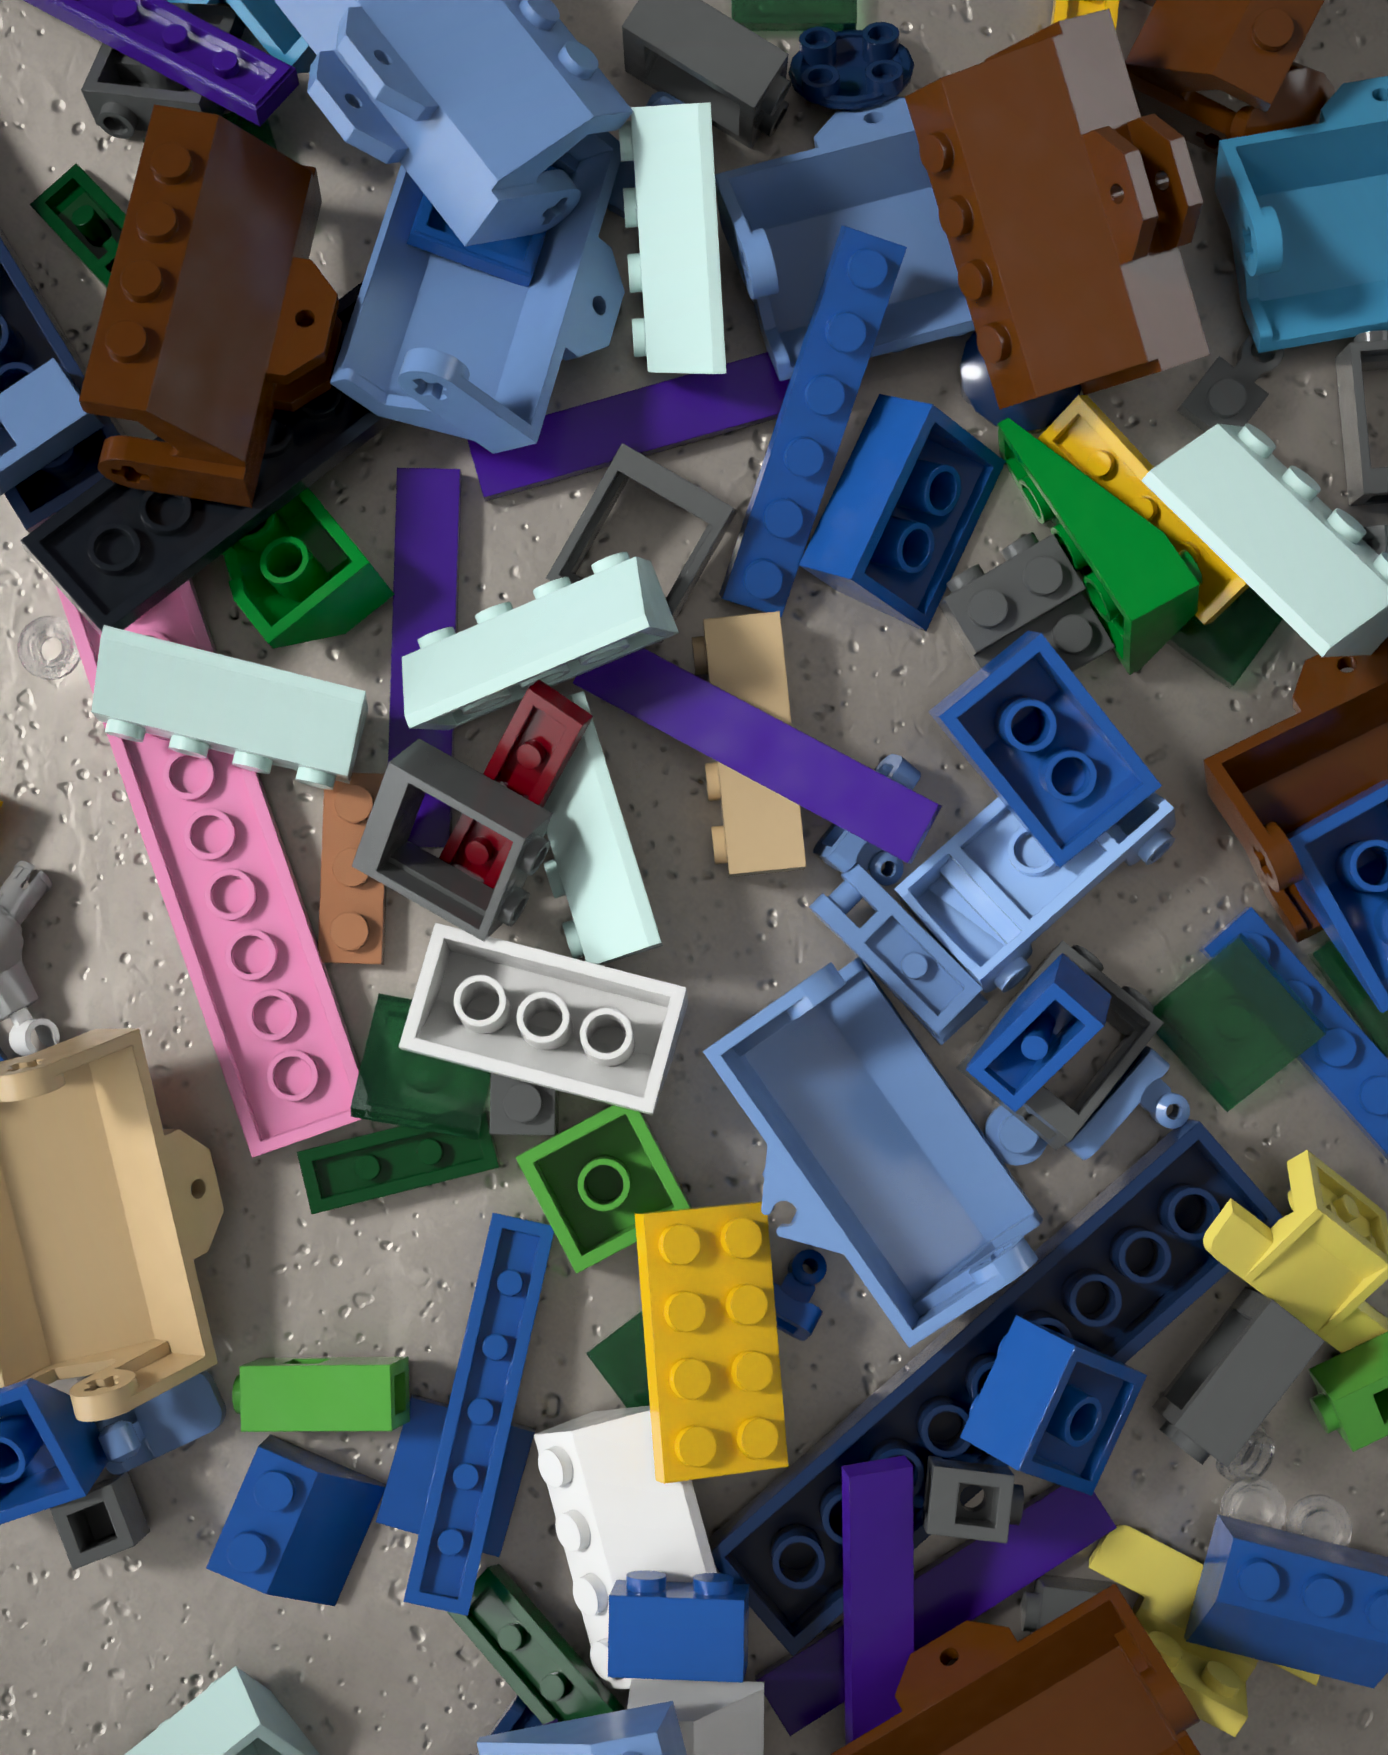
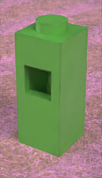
(1354, 1393)
(323, 1394)

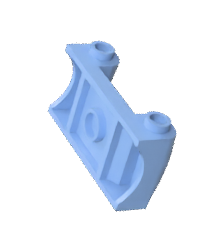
(999, 890)

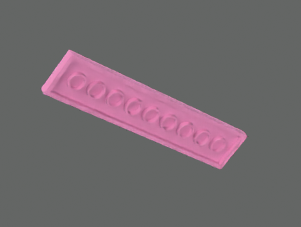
(235, 914)

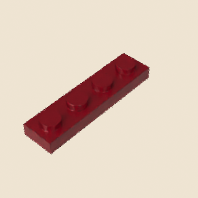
(527, 762)

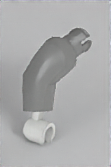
(15, 986)

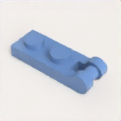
(898, 950)

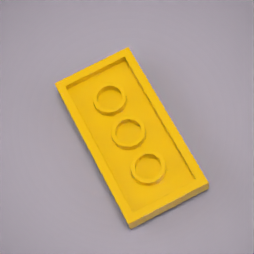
(711, 1341)

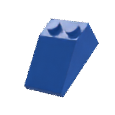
(1045, 747)
(1347, 883)

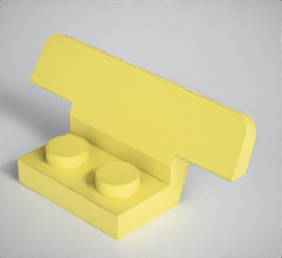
(1317, 1258)
(1167, 1590)

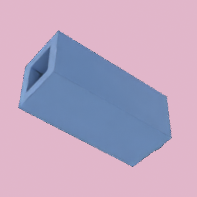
(40, 422)

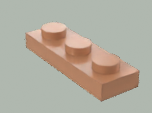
(350, 901)

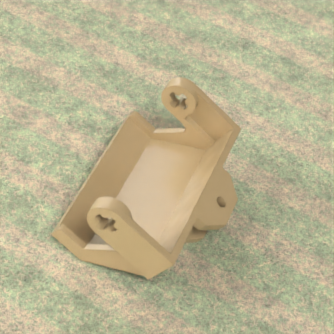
(100, 1227)

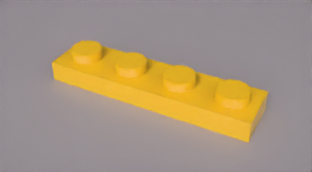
(1107, 456)

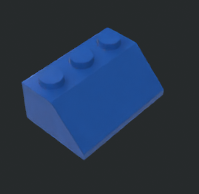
(903, 510)
(1293, 1602)

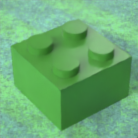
(597, 1180)

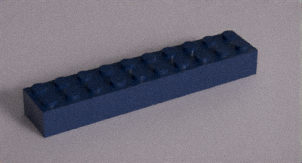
(1100, 1280)

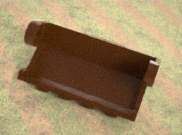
(1214, 46)
(1063, 213)
(210, 310)
(1303, 770)
(1066, 1689)

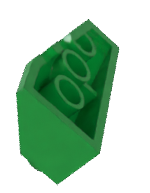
(1128, 565)
(302, 576)

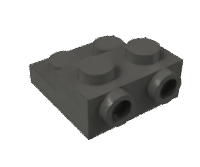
(124, 90)
(1026, 593)

